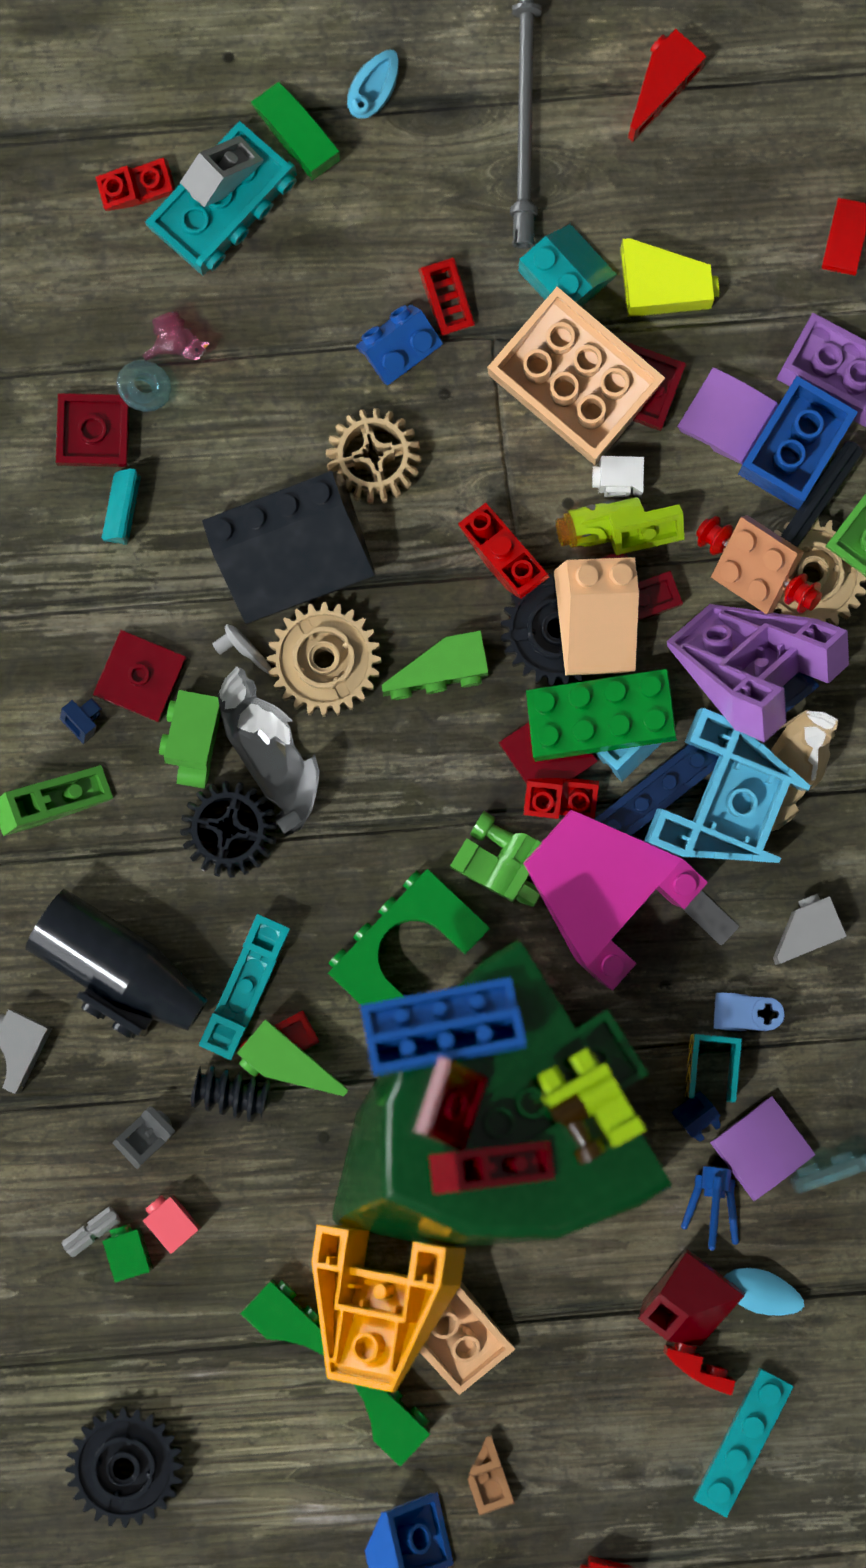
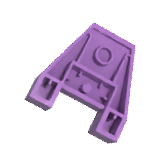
(749, 656)

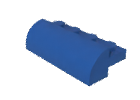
(442, 1023)

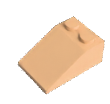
(598, 614)
(465, 1342)

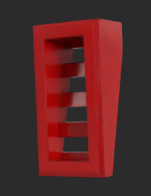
(459, 293)

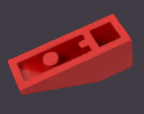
(669, 71)

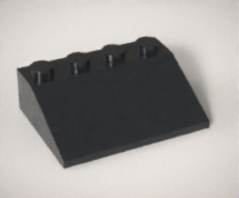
(290, 546)

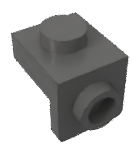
(144, 1136)

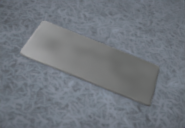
(711, 918)

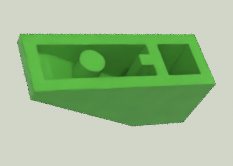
(52, 799)
(281, 1059)

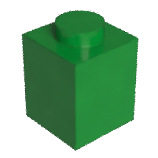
(127, 1253)

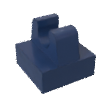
(81, 719)
(696, 1115)

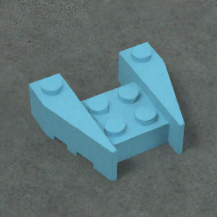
(737, 802)

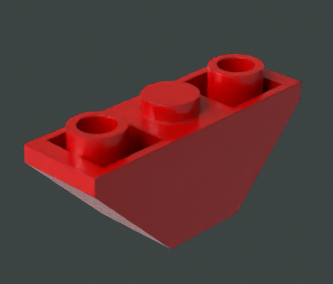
(502, 552)

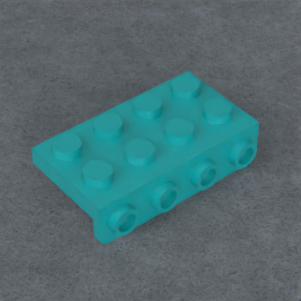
(207, 232)

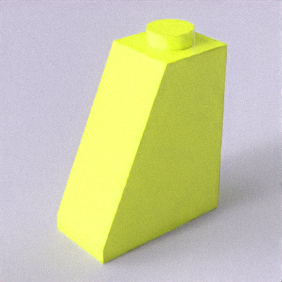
(664, 281)

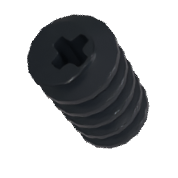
(230, 1093)

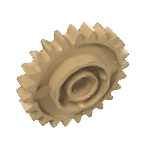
(837, 578)
(317, 633)

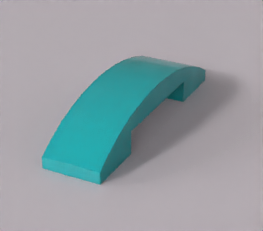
(245, 987)

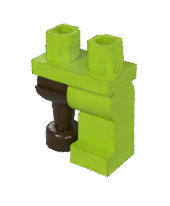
(586, 1095)

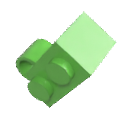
(191, 737)

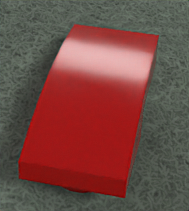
(135, 186)
(846, 237)
(559, 795)
(690, 1363)

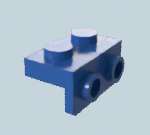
(399, 343)

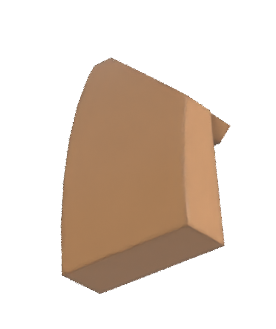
(489, 1481)

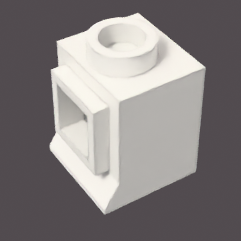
(619, 476)

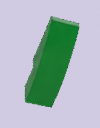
(296, 130)

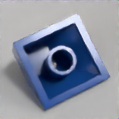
(411, 1537)

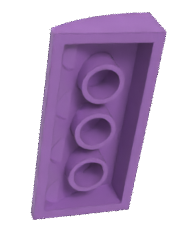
(830, 361)

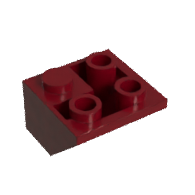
(689, 1301)

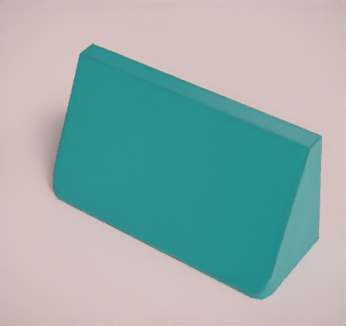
(121, 506)

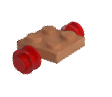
(758, 564)

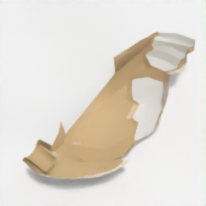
(806, 751)

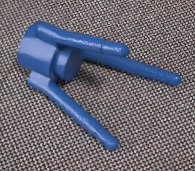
(716, 1184)

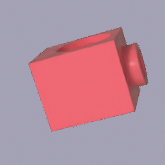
(170, 1222)

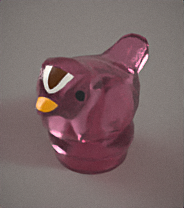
(175, 338)

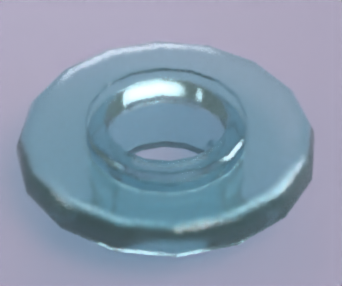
(147, 372)

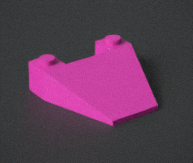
(596, 883)

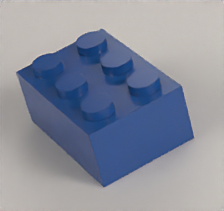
(797, 442)

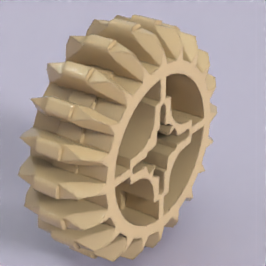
(366, 427)

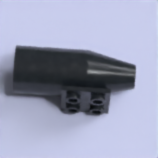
(117, 967)

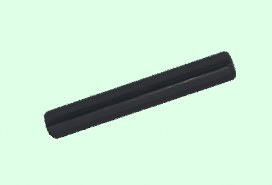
(822, 493)

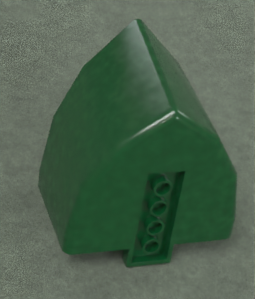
(388, 1164)

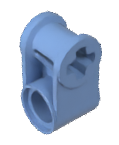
(740, 1011)

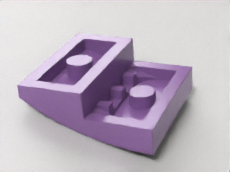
(727, 415)
(762, 1148)

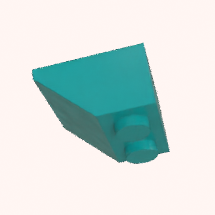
(567, 263)

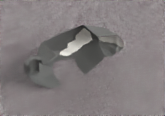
(253, 731)

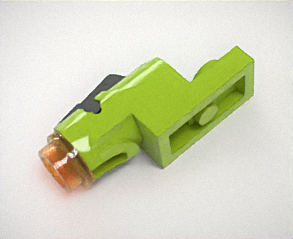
(622, 524)

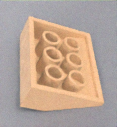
(575, 375)

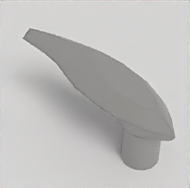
(235, 638)

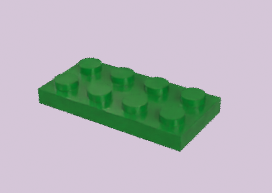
(601, 715)

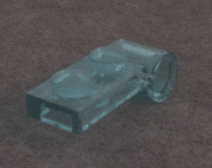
(842, 1166)

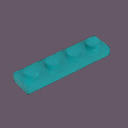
(743, 1442)

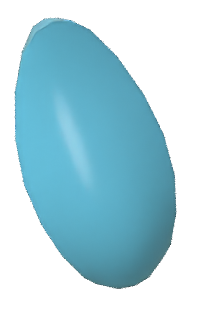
(373, 85)
(765, 1292)

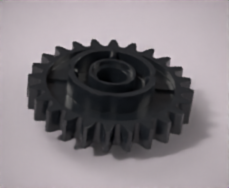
(530, 637)
(108, 1489)

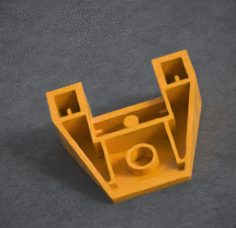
(374, 1317)

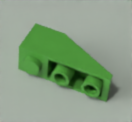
(448, 662)

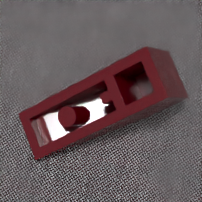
(491, 1167)

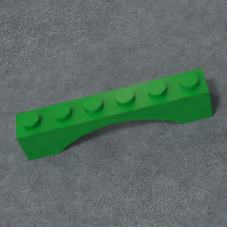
(282, 1318)

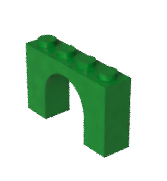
(423, 901)

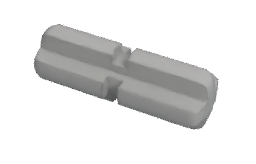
(96, 1228)

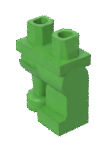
(503, 873)

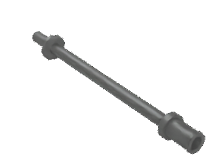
(524, 209)

